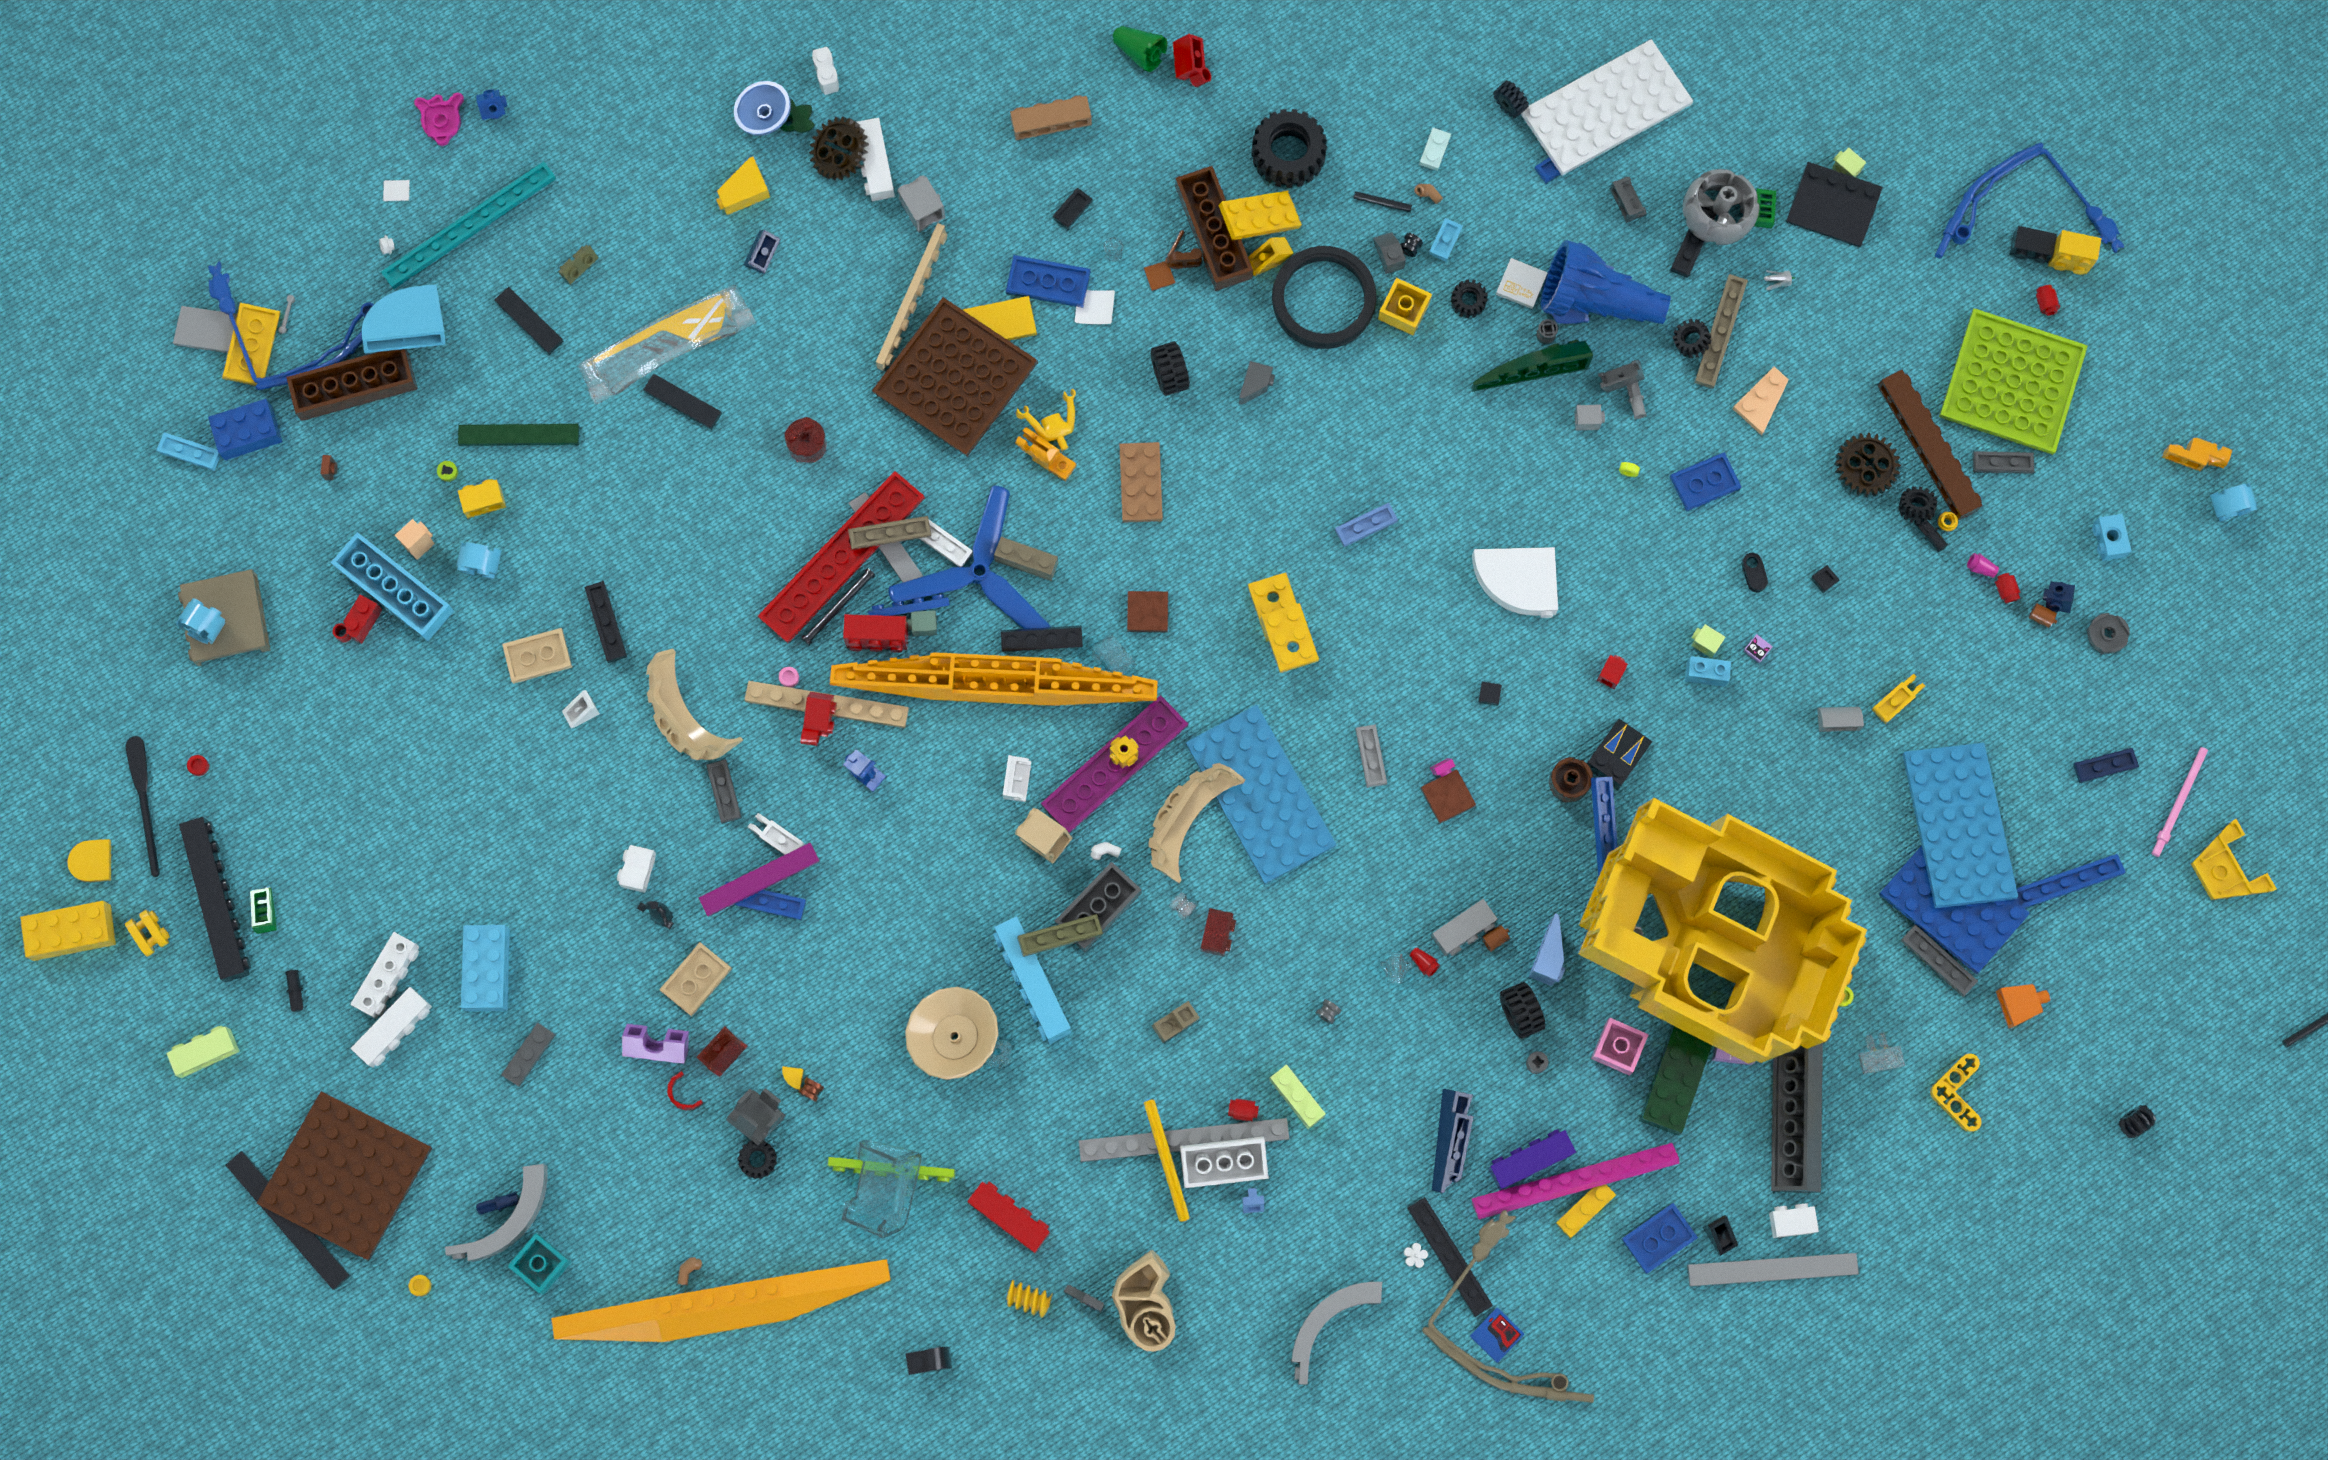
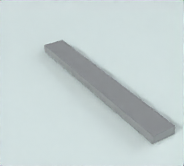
(1772, 1269)

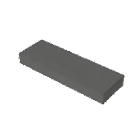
(2003, 462)
(723, 791)

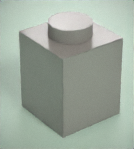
(1588, 417)

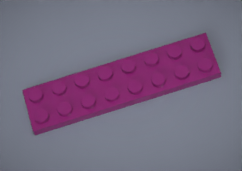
(1101, 777)

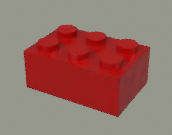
(875, 632)

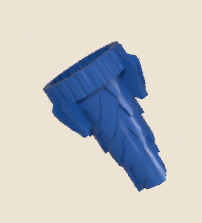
(1583, 284)

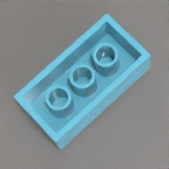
(485, 968)

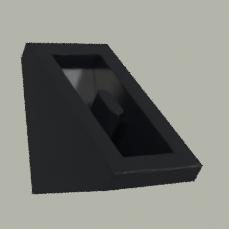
(1721, 1235)

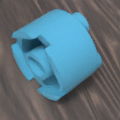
(2233, 501)
(478, 559)
(201, 622)

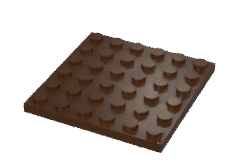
(955, 376)
(344, 1176)

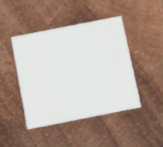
(396, 190)

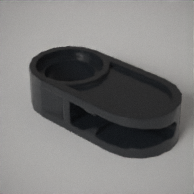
(1755, 577)

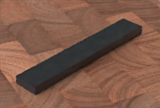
(1449, 1256)

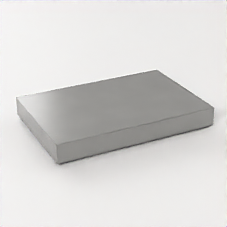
(204, 329)

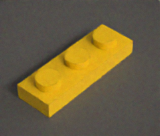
(1585, 1209)

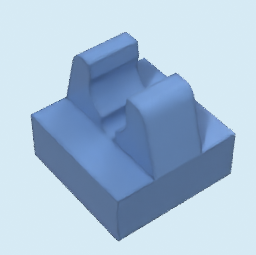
(1253, 1202)

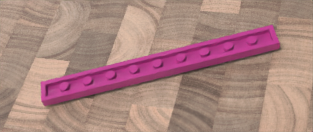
(1575, 1181)

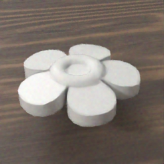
(1415, 1255)

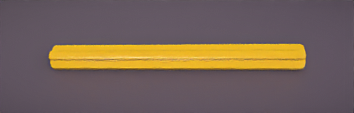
(1166, 1160)

